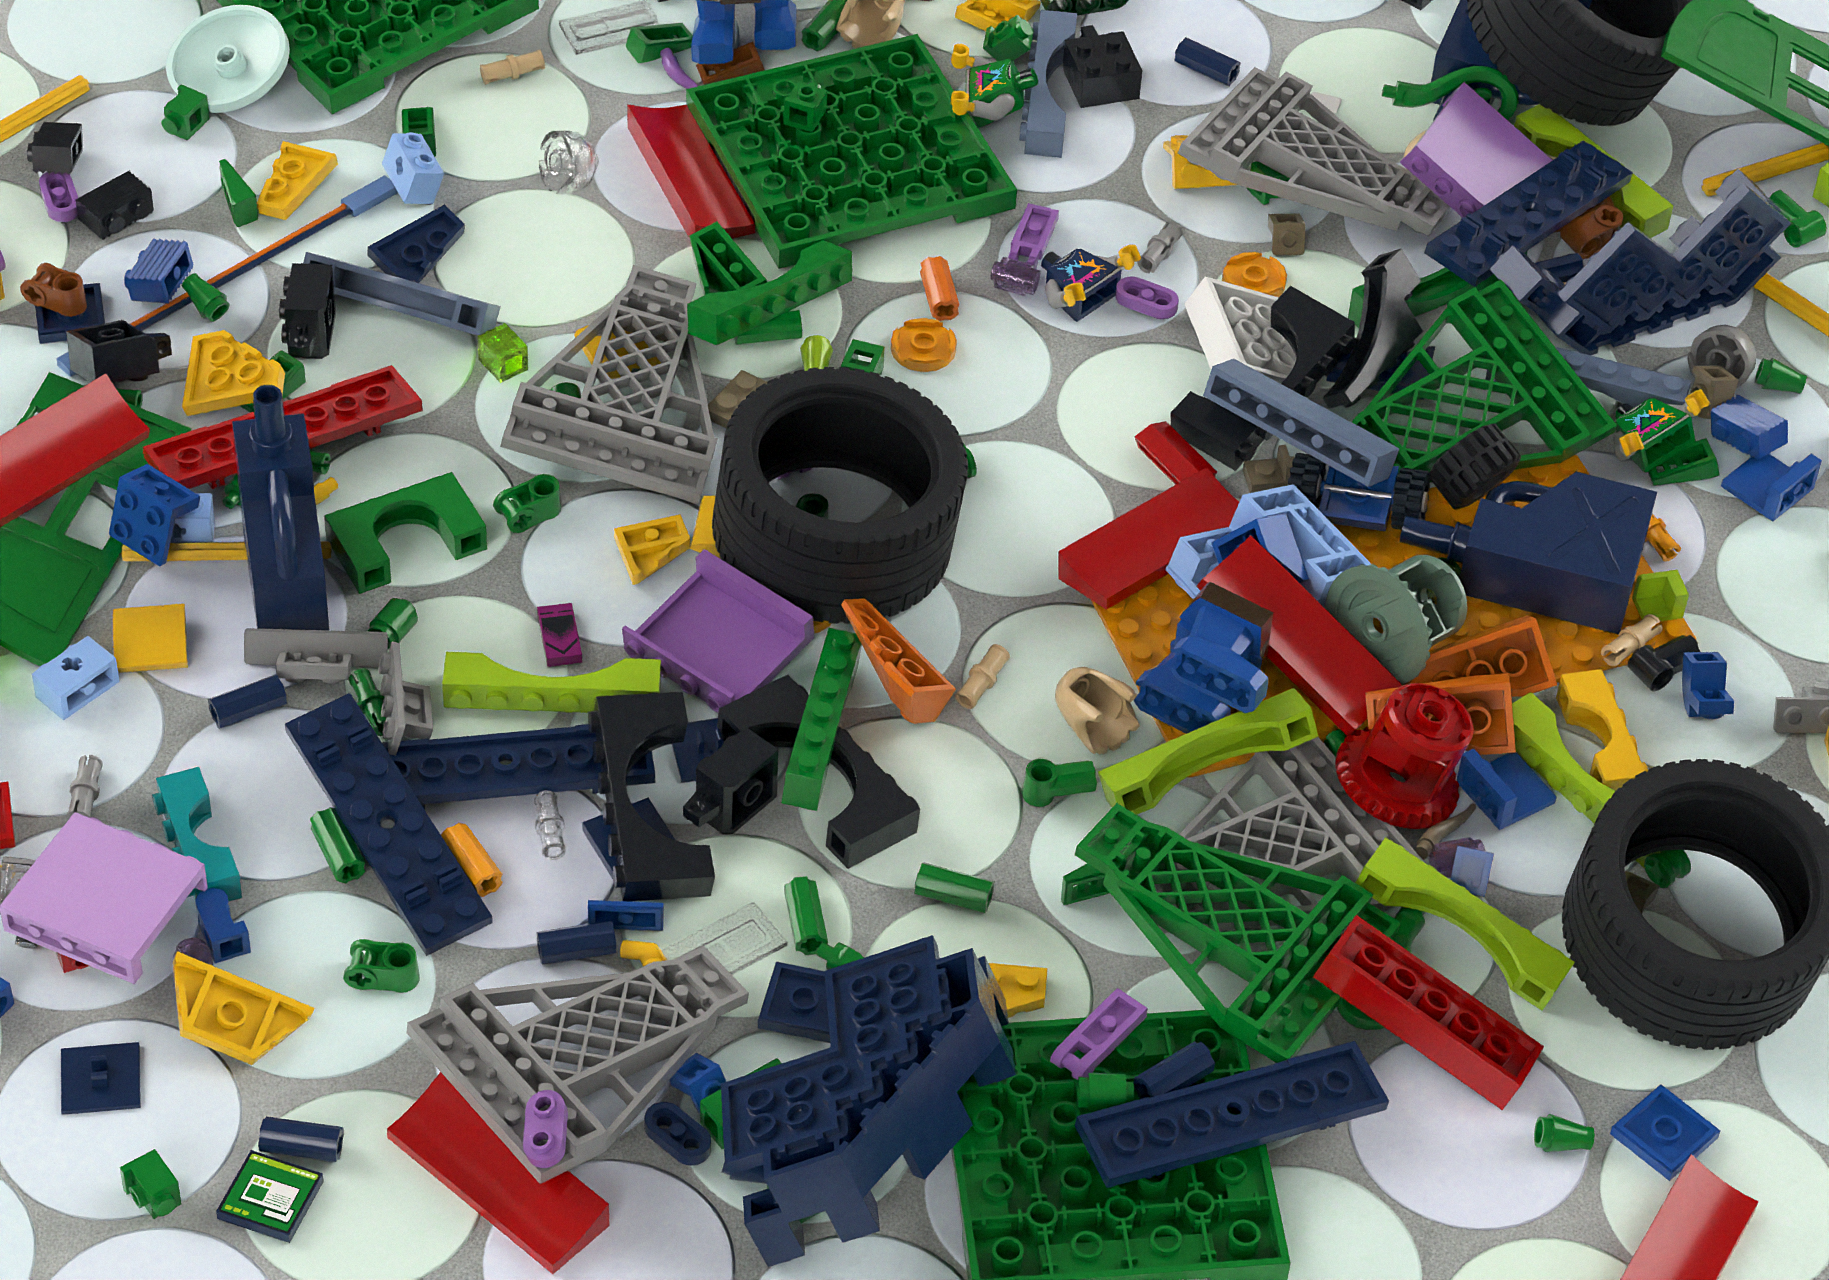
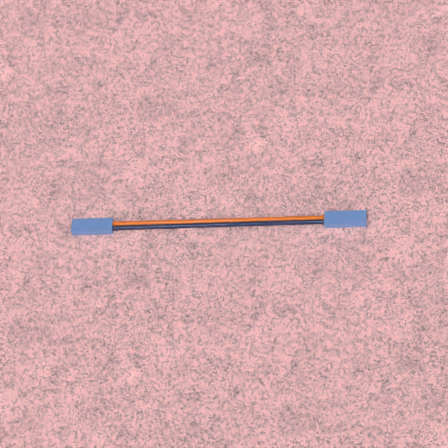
(352, 204)

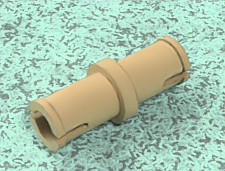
(512, 67)
(1631, 639)
(982, 676)

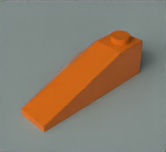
(1505, 648)
(904, 672)
(1485, 699)

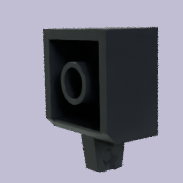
(1101, 68)
(308, 310)
(116, 350)
(734, 783)

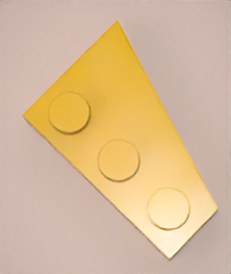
(294, 179)

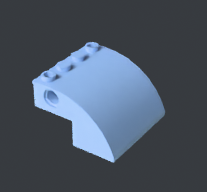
(1320, 543)

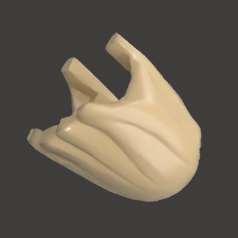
(870, 21)
(1097, 708)

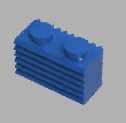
(159, 271)
(1748, 427)

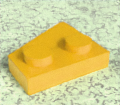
(1021, 986)

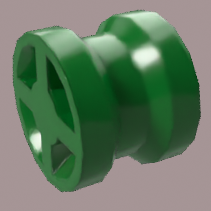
(1666, 866)

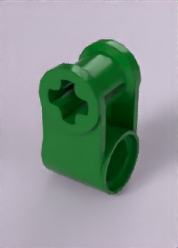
(530, 503)
(384, 966)

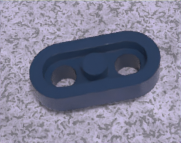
(680, 1135)

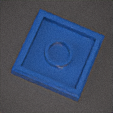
(1664, 1132)

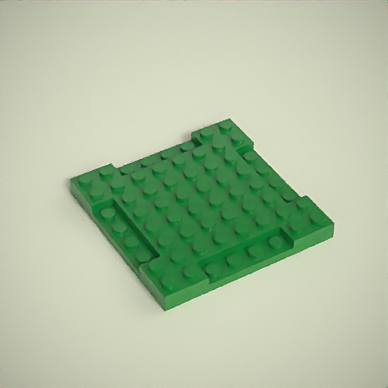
(352, 45)
(873, 164)
(1041, 1207)

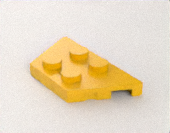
(232, 1011)

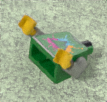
(991, 87)
(1656, 429)

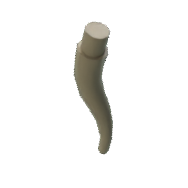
(1440, 831)

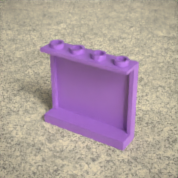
(1472, 153)
(721, 634)

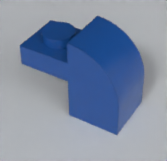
(1705, 685)

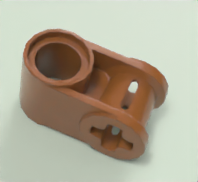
(1592, 231)
(57, 289)

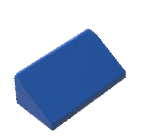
(627, 914)

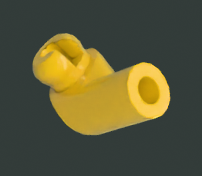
(642, 951)

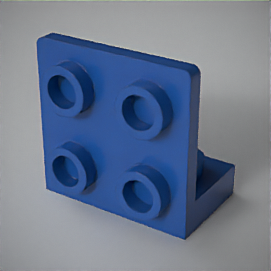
(1772, 485)
(147, 510)
(1503, 788)

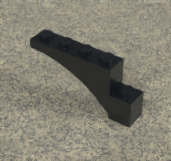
(1384, 329)

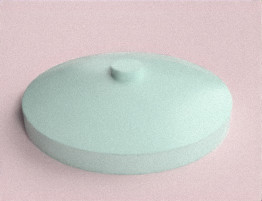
(229, 56)

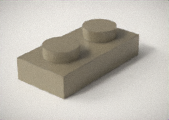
(730, 397)

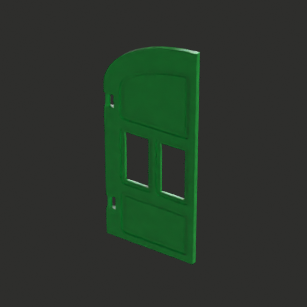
(1748, 56)
(50, 577)

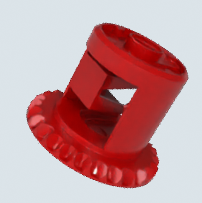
(1415, 749)

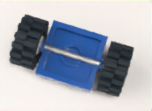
(1356, 505)

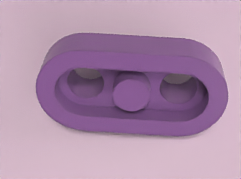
(58, 196)
(1147, 297)
(545, 1125)

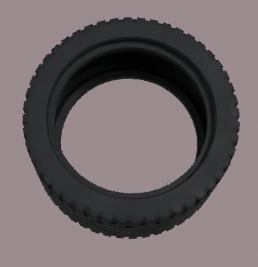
(1576, 61)
(851, 425)
(1654, 981)

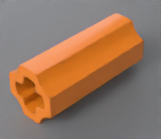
(939, 288)

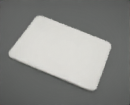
(1330, 102)

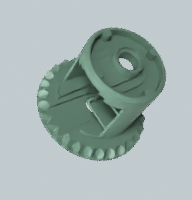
(1401, 605)

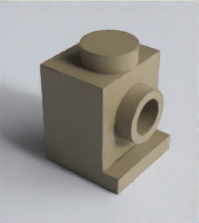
(1716, 384)

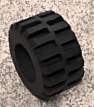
(1474, 466)

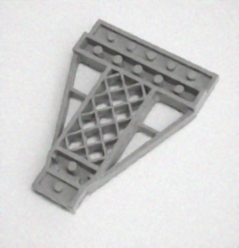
(1266, 112)
(600, 435)
(1311, 793)
(503, 1066)

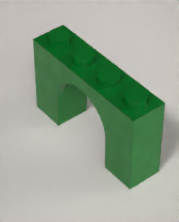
(431, 503)

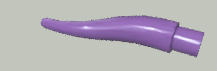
(674, 70)

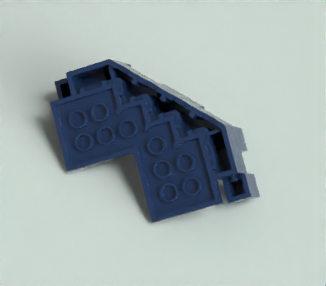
(1643, 286)
(887, 1087)

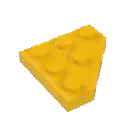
(225, 373)

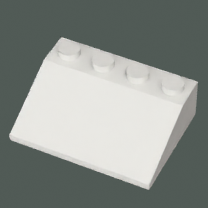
(1237, 326)

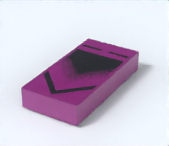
(559, 634)

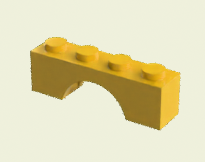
(1591, 704)

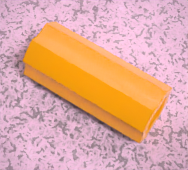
(473, 859)

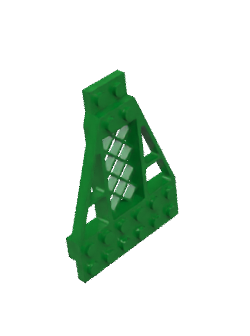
(1525, 369)
(1283, 999)

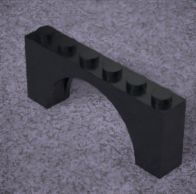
(1318, 340)
(879, 808)
(646, 860)

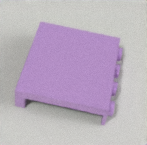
(100, 895)

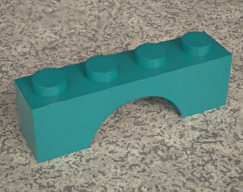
(186, 806)

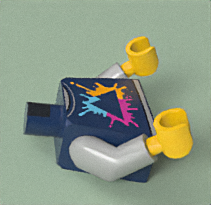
(1083, 280)

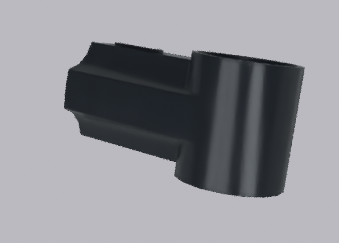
(1659, 665)

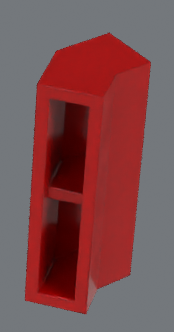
(1171, 452)

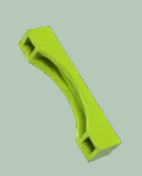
(1636, 200)
(481, 683)
(1543, 750)
(1146, 777)
(1526, 961)

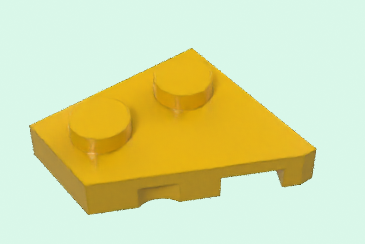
(651, 545)

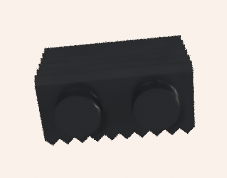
(56, 147)
(115, 205)

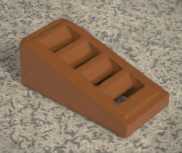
(744, 62)

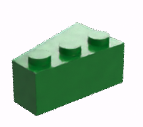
(721, 262)

